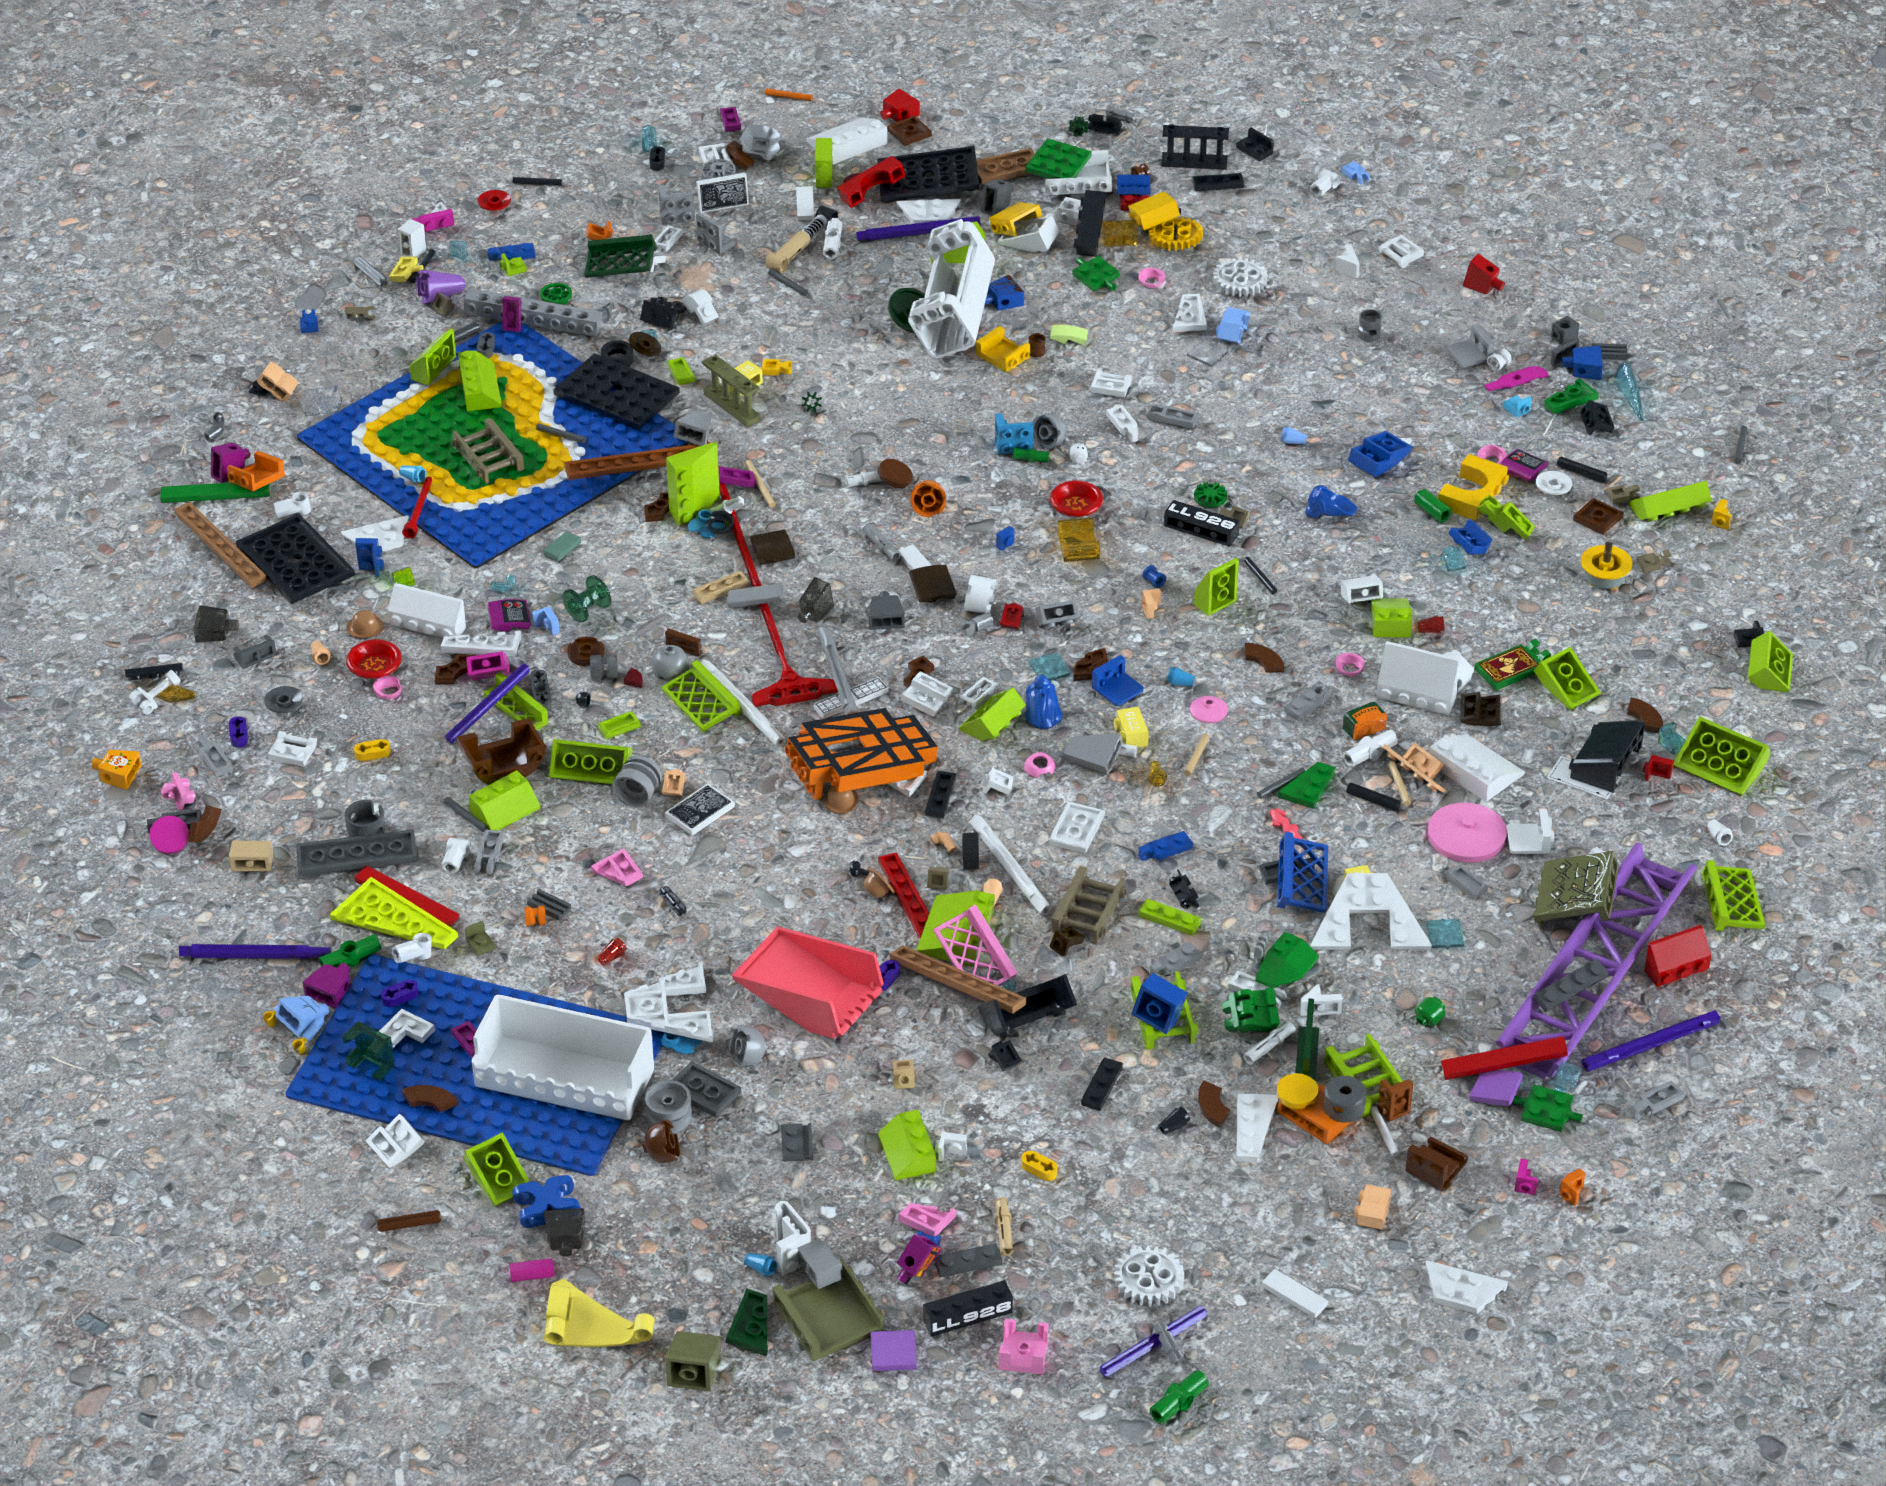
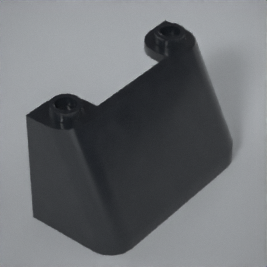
(1607, 752)

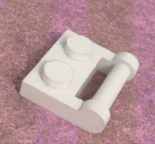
(711, 152)
(1404, 247)
(1111, 384)
(290, 753)

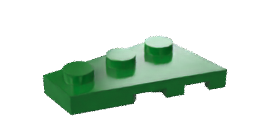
(1570, 398)
(1309, 785)

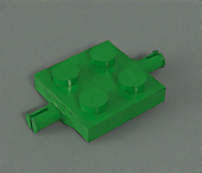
(1096, 273)
(1547, 1108)

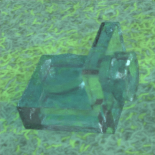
(1453, 558)
(1670, 738)
(1566, 1077)

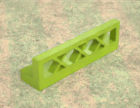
(522, 702)

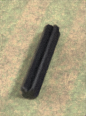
(1582, 469)
(1373, 796)

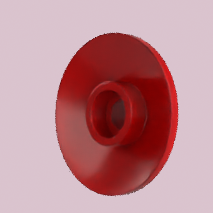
(494, 200)

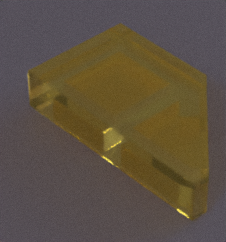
(175, 694)

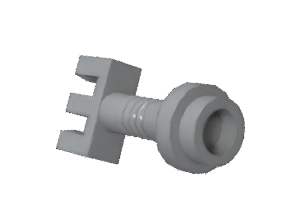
(1259, 953)

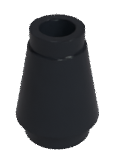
(1175, 1120)

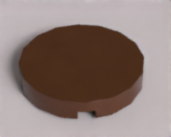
(895, 473)
(583, 647)

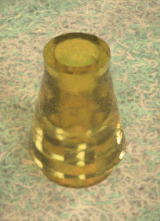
(1157, 775)

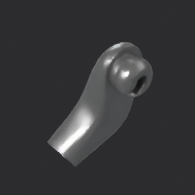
(217, 428)

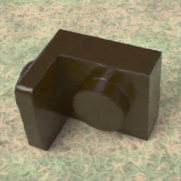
(1064, 938)

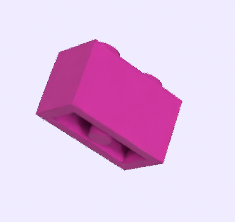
(487, 665)

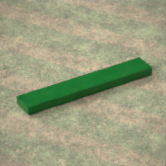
(209, 492)

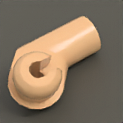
(945, 839)

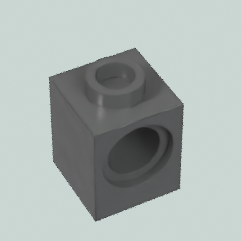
(1565, 330)

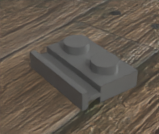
(796, 1142)

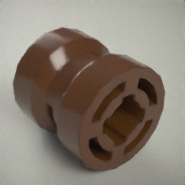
(1037, 344)

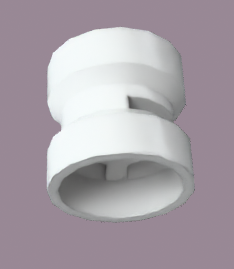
(1499, 359)

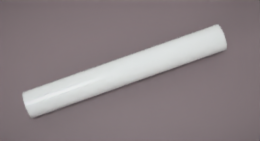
(1384, 1131)

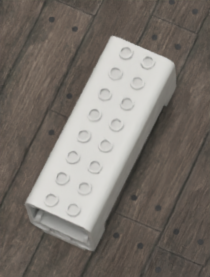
(953, 303)

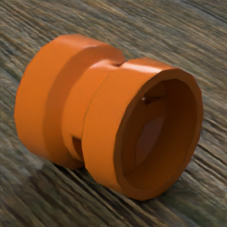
(530, 917)

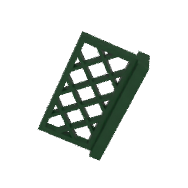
(620, 247)
(1307, 1045)

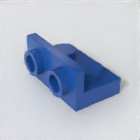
(369, 555)

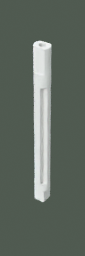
(747, 707)
(1011, 865)

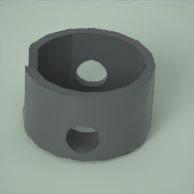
(365, 819)
(1352, 1104)

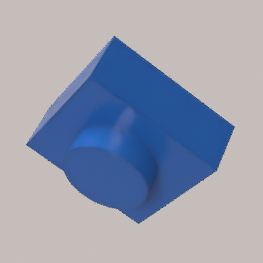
(1005, 538)

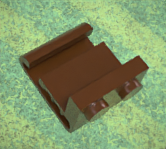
(1435, 1163)

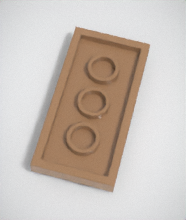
(1004, 165)

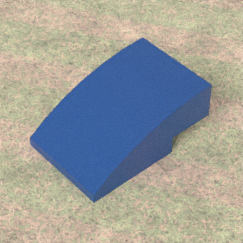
(1379, 453)

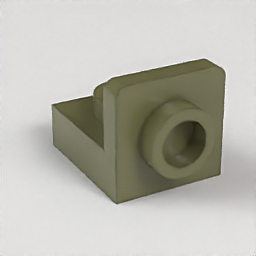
(478, 939)

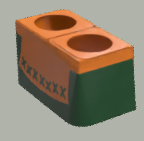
(1364, 720)

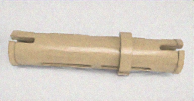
(1003, 1219)

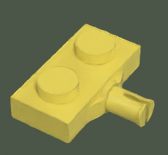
(404, 268)

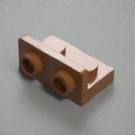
(1395, 1099)

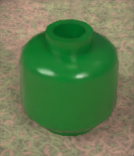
(1430, 1011)

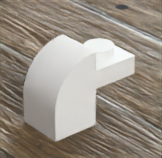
(701, 304)

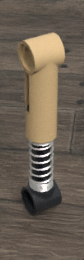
(780, 259)

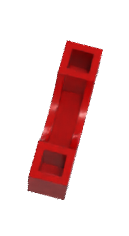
(886, 171)

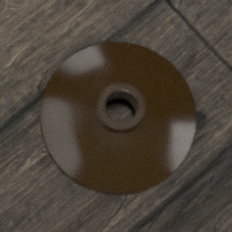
(644, 344)

